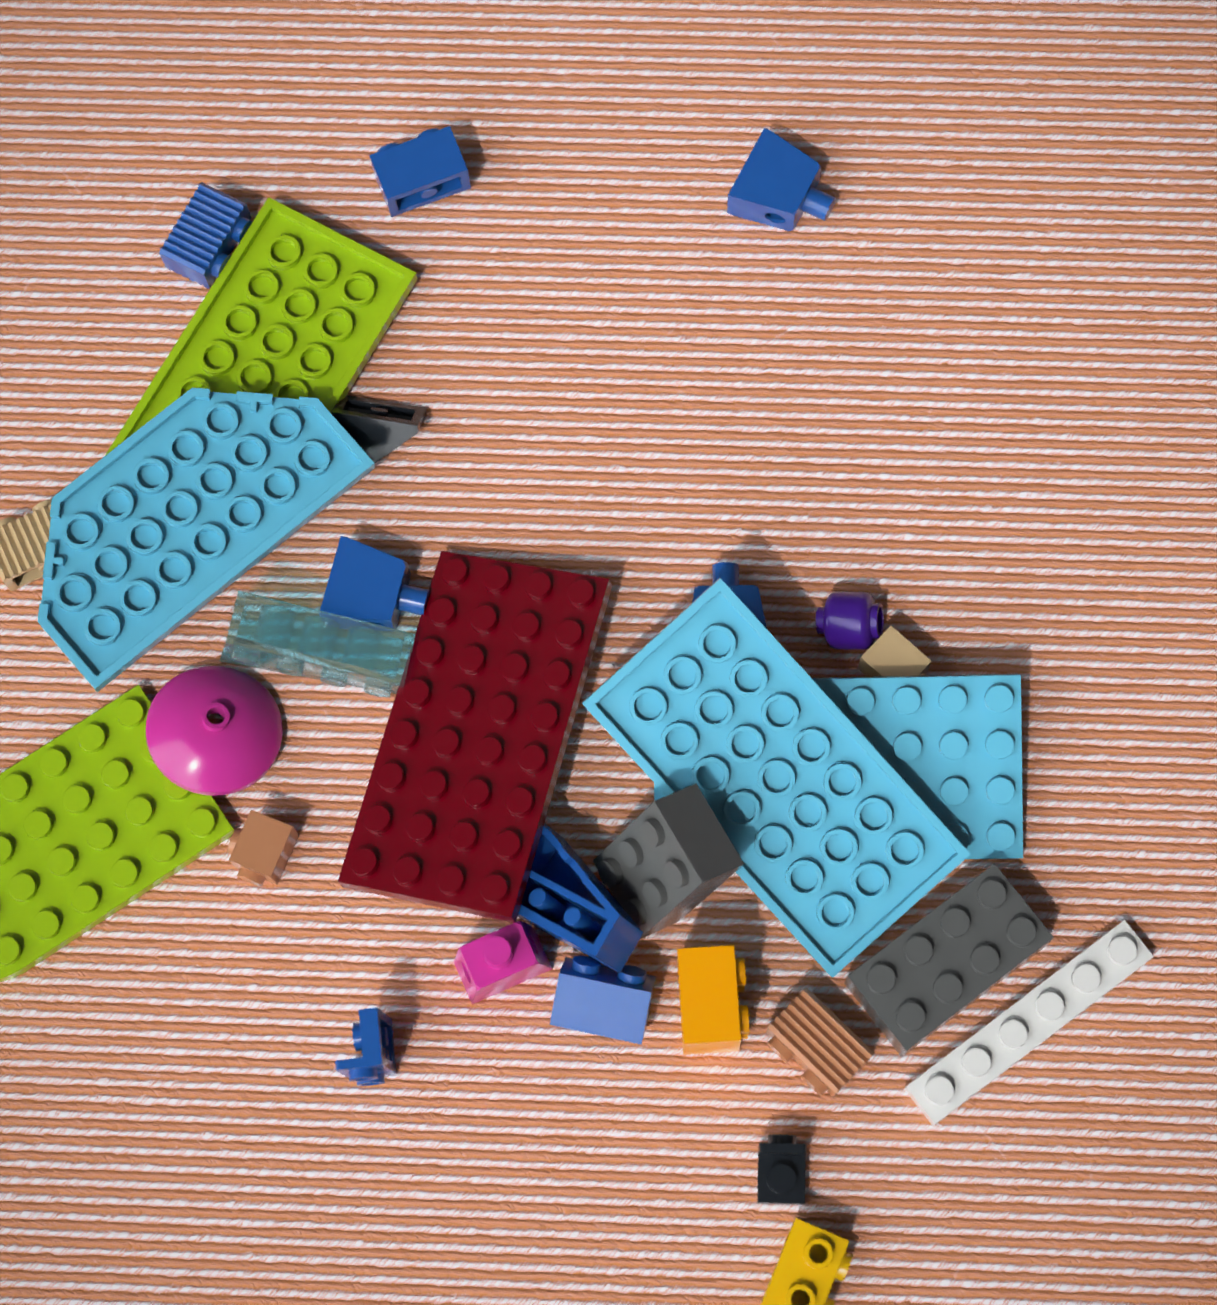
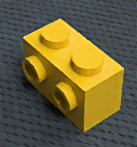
(807, 1267)

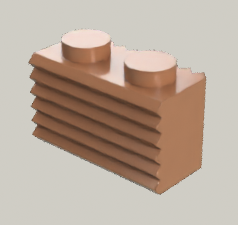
(818, 1044)

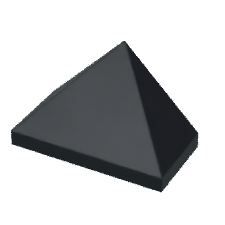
(378, 424)

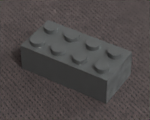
(948, 960)

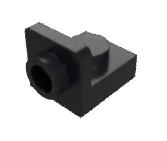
(781, 1171)

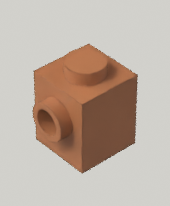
(261, 848)

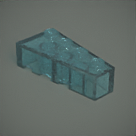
(316, 645)

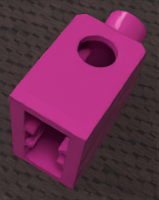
(500, 960)

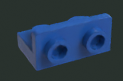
(375, 1039)

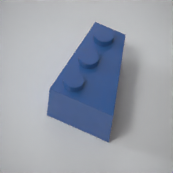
(575, 906)

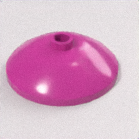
(209, 755)

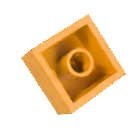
(709, 999)

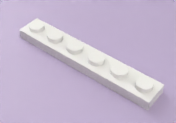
(1028, 1022)

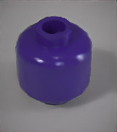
(850, 620)

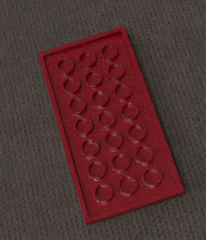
(476, 736)

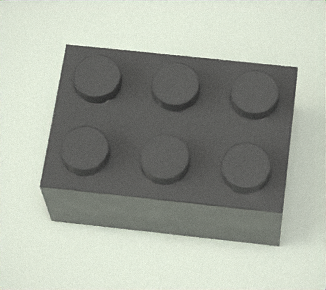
(668, 860)

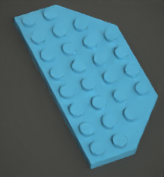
(183, 518)

